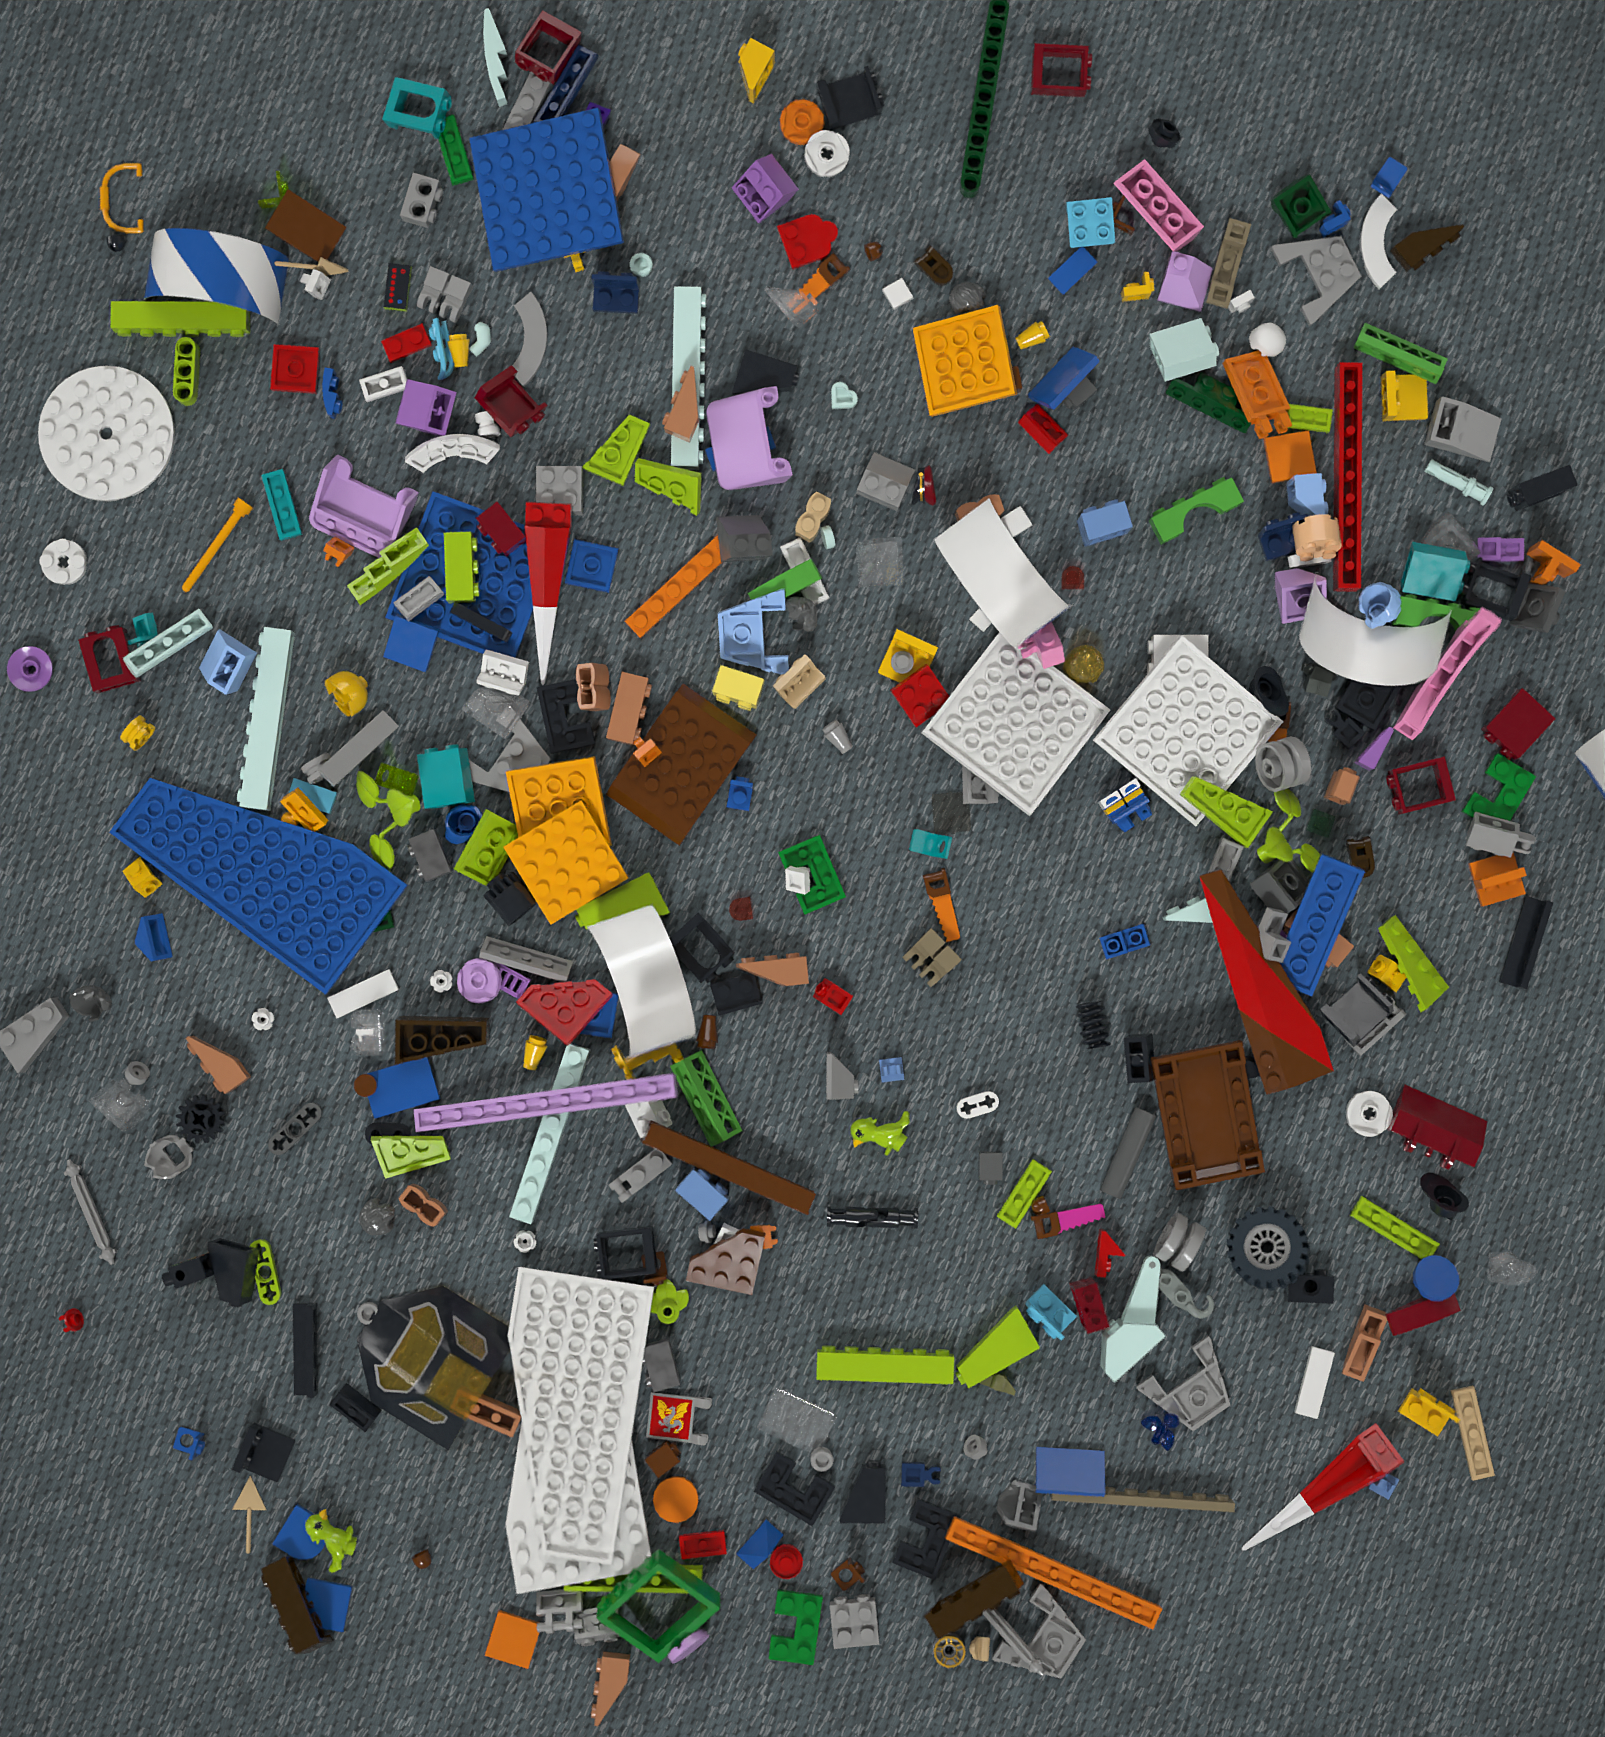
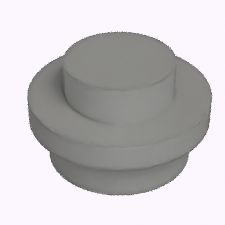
(902, 662)
(706, 1231)

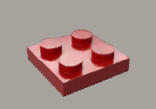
(295, 369)
(920, 695)

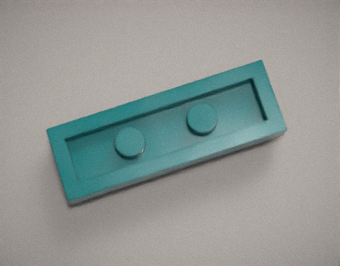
(281, 504)

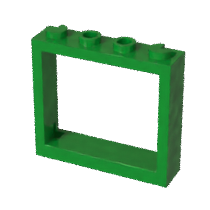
(658, 1649)

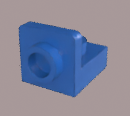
(1334, 222)
(740, 794)

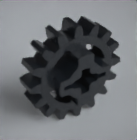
(207, 1127)

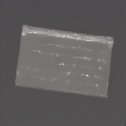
(796, 1420)

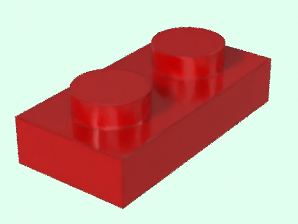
(406, 343)
(702, 1544)

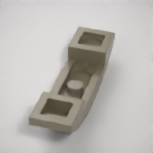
(1228, 263)

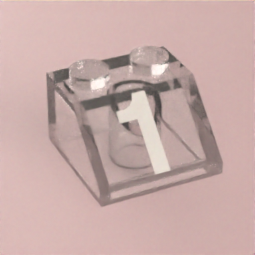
(369, 1032)

